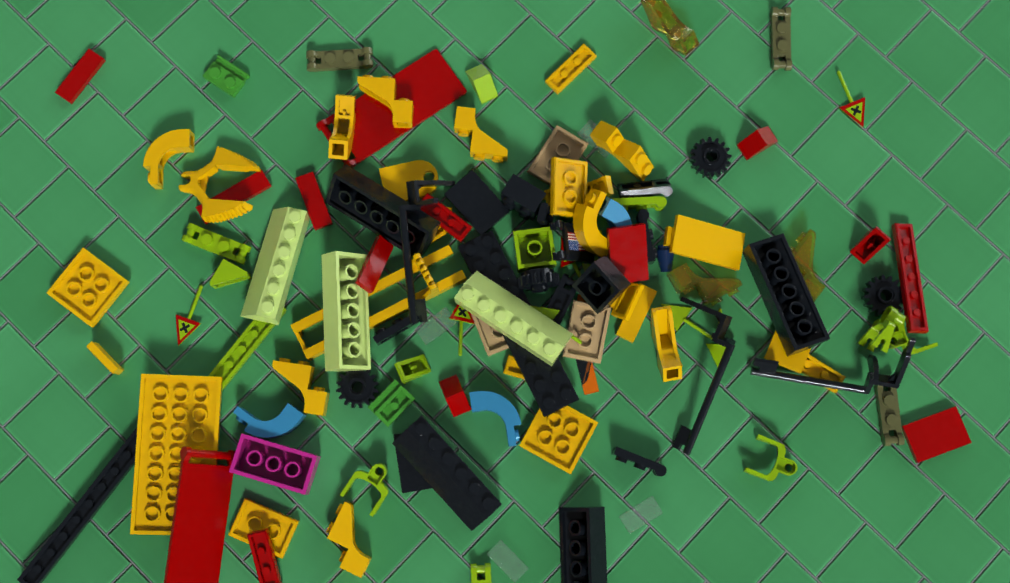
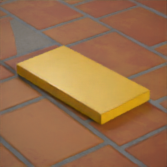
(707, 242)

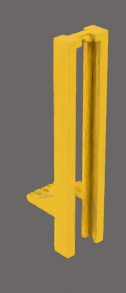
(418, 264)

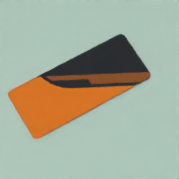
(587, 377)

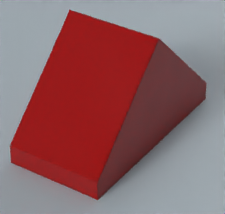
(757, 142)
(870, 244)
(454, 395)

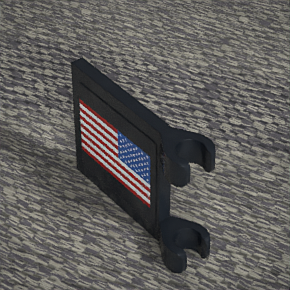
(572, 249)

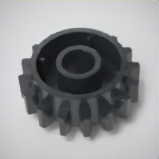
(714, 149)
(538, 280)
(873, 298)
(364, 395)

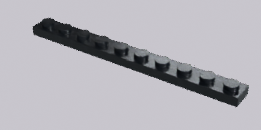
(81, 513)

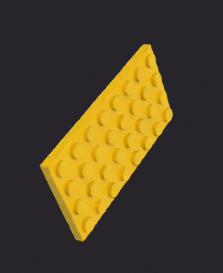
(171, 415)

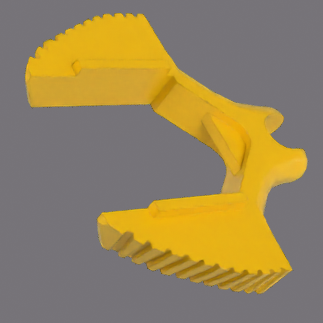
(215, 209)

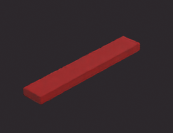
(910, 278)

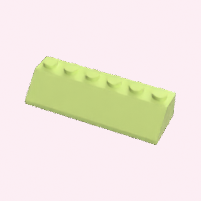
(276, 265)
(345, 313)
(513, 318)

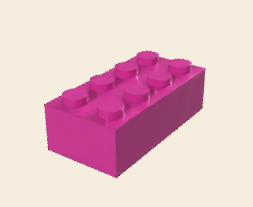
(274, 464)

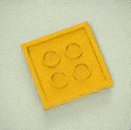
(88, 287)
(559, 437)

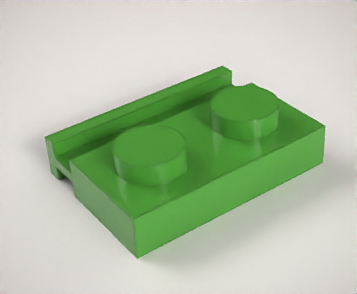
(226, 76)
(391, 403)

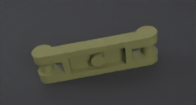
(780, 38)
(339, 59)
(889, 416)

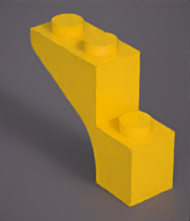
(384, 91)
(482, 145)
(627, 152)
(665, 343)
(302, 376)
(343, 533)

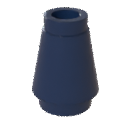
(664, 258)

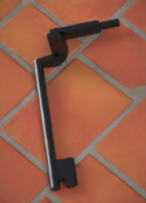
(417, 307)
(768, 369)
(685, 435)

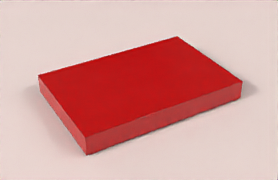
(629, 251)
(936, 434)

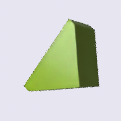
(482, 83)
(228, 274)
(412, 368)

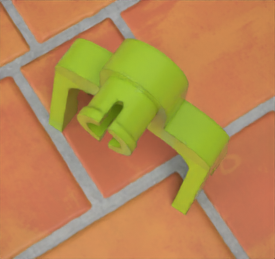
(887, 323)
(900, 339)
(780, 463)
(373, 478)

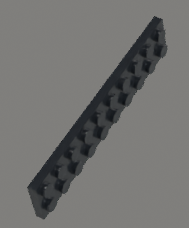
(547, 384)

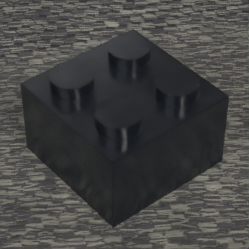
(522, 197)
(601, 284)

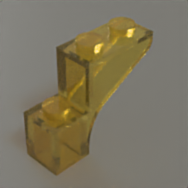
(665, 21)
(804, 254)
(708, 288)

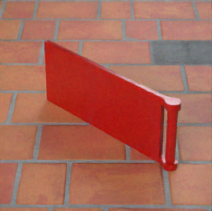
(425, 82)
(199, 518)

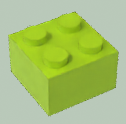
(534, 248)

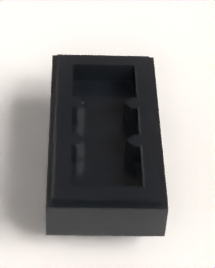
(544, 217)

